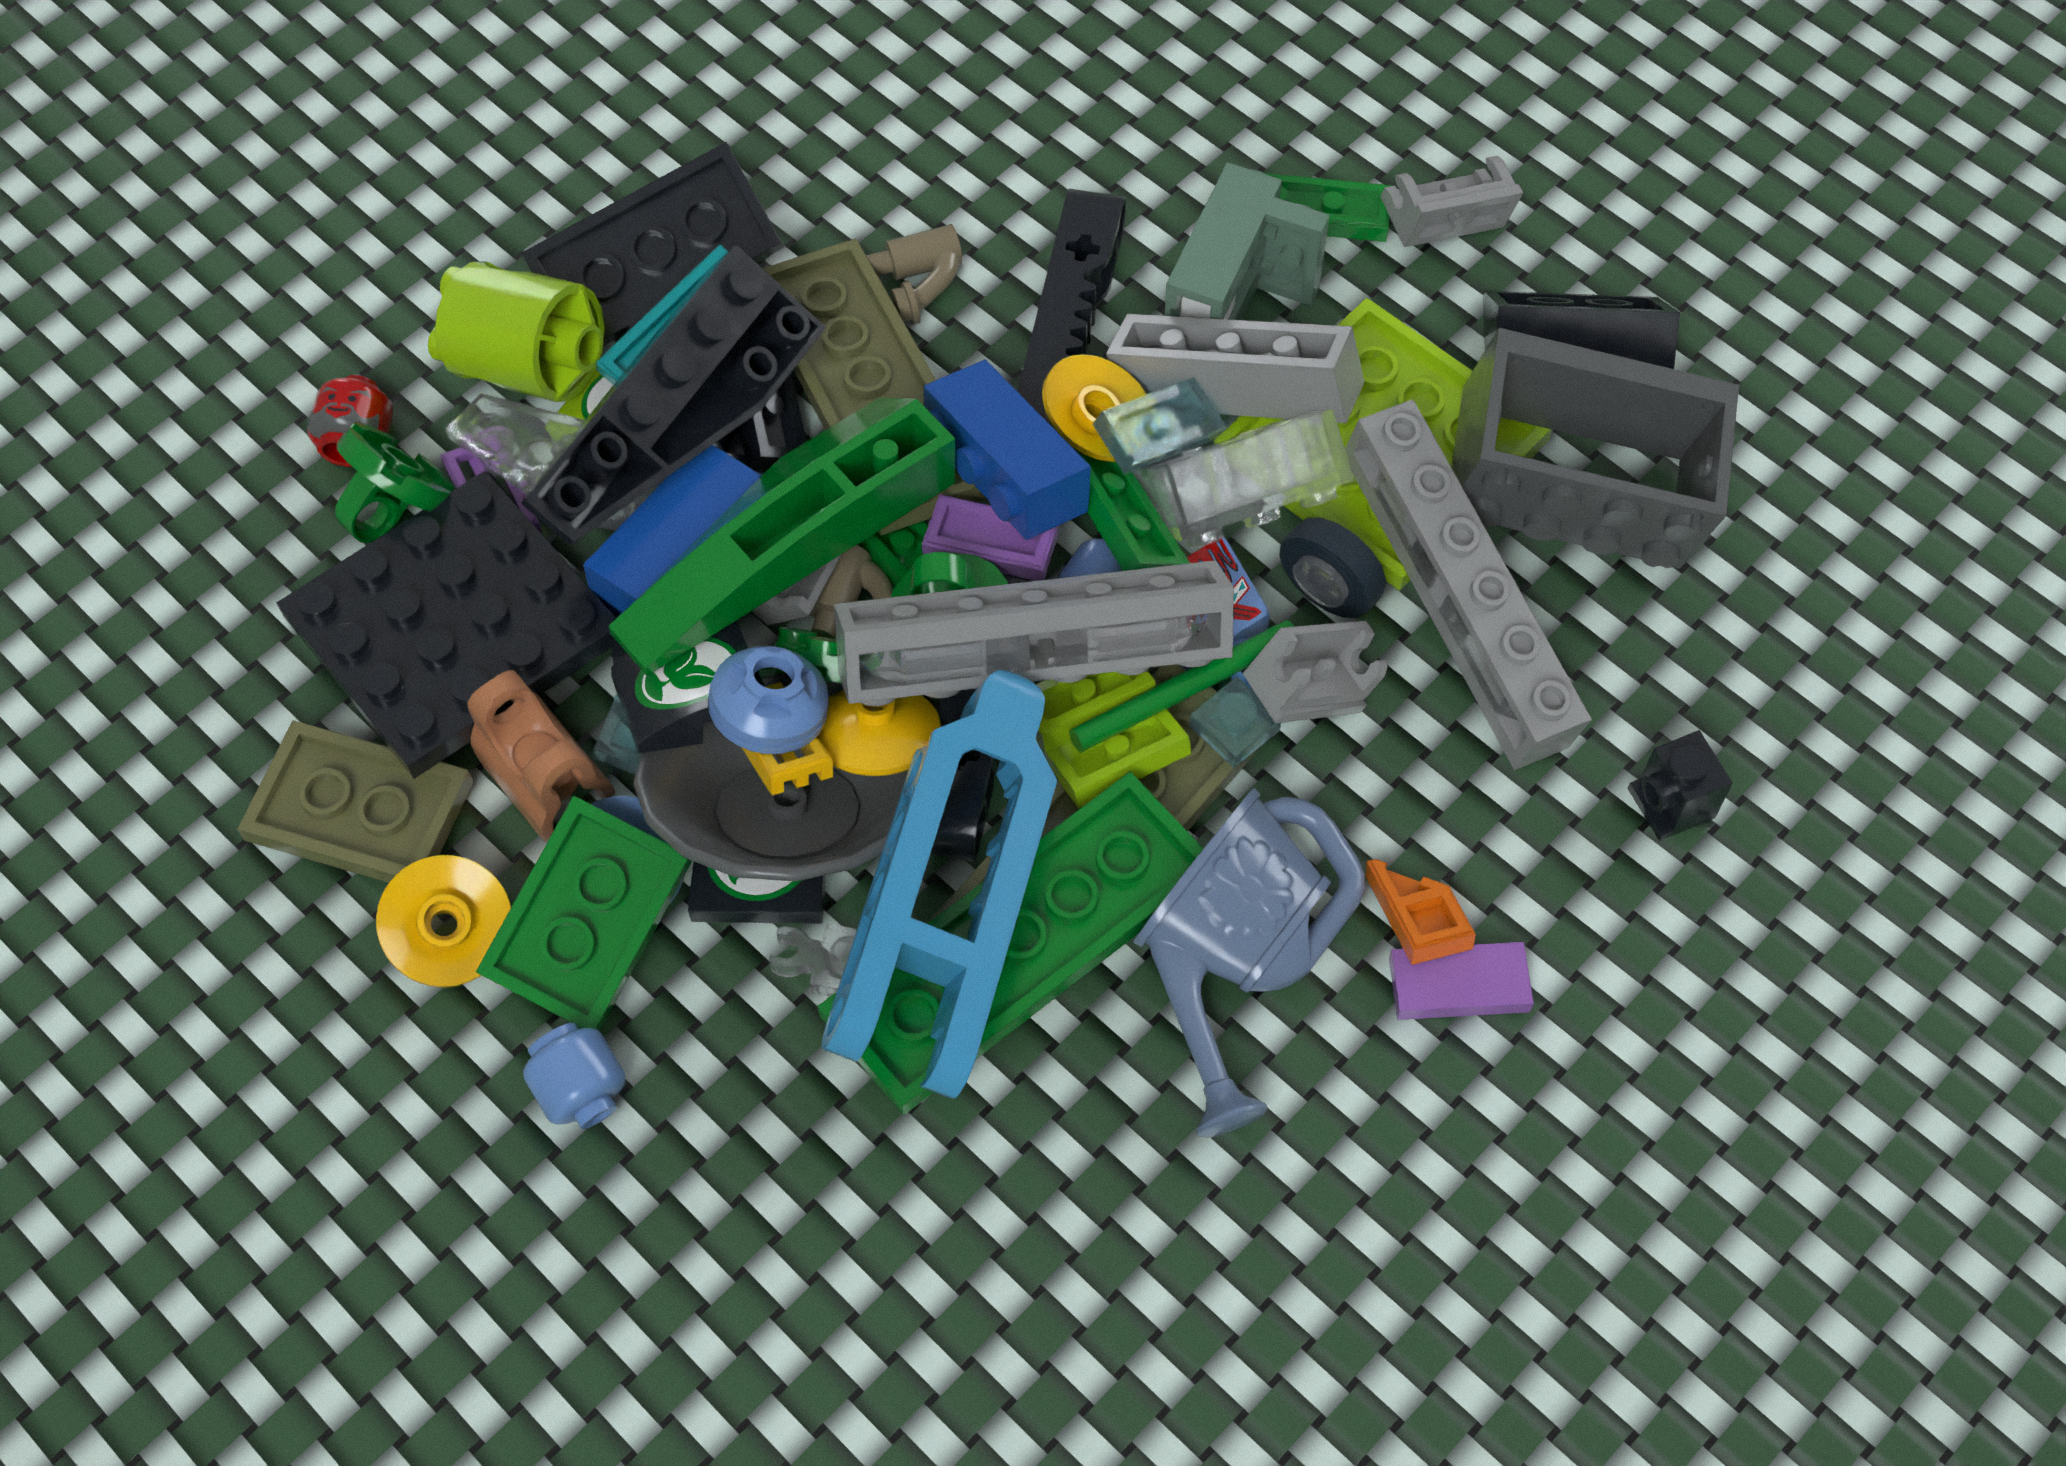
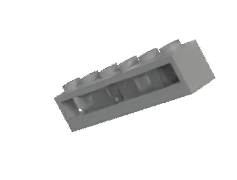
(1465, 585)
(1034, 630)

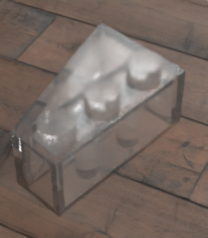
(1248, 477)

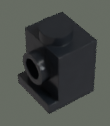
(1681, 786)

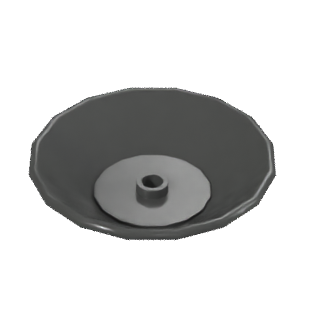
(723, 816)

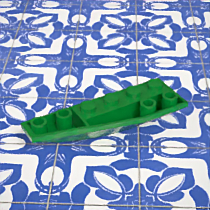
(792, 524)

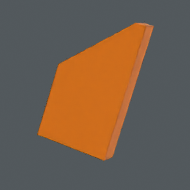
(1421, 914)

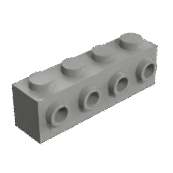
(1244, 363)

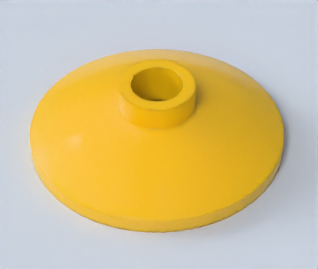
(1077, 394)
(877, 738)
(434, 888)

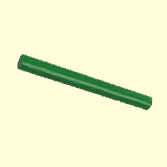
(1169, 692)

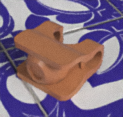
(529, 751)

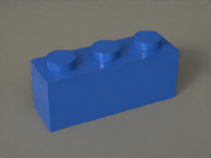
(1009, 450)
(665, 526)

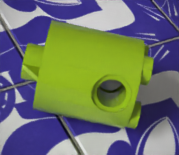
(518, 330)

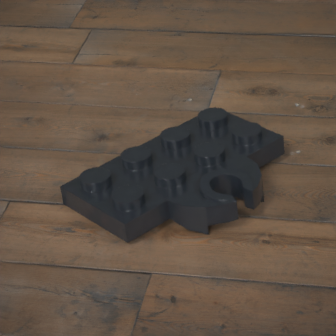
(657, 236)

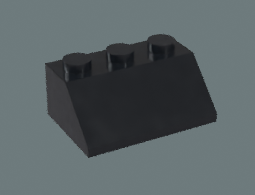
(1612, 324)

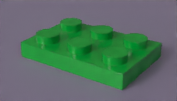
(584, 915)

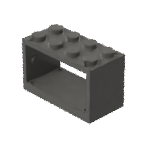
(1607, 402)

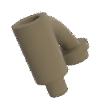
(915, 254)
(850, 575)

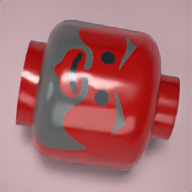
(339, 406)

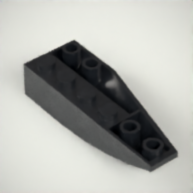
(680, 395)

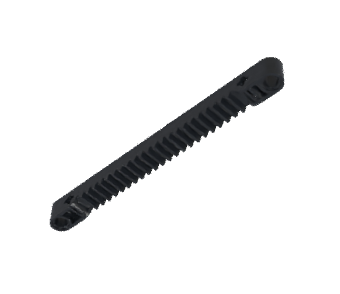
(1075, 282)

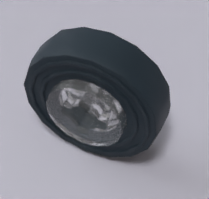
(1332, 567)

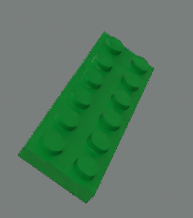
(1084, 900)

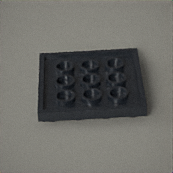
(441, 613)

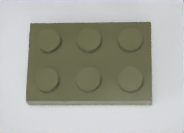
(352, 804)

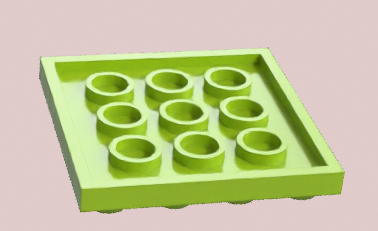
(1396, 369)

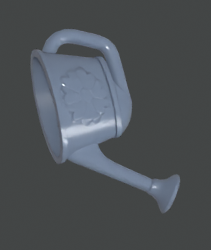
(1247, 920)

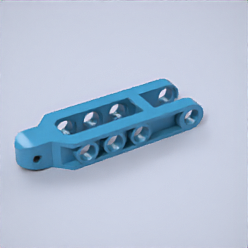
(1004, 724)

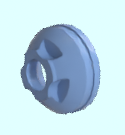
(765, 717)

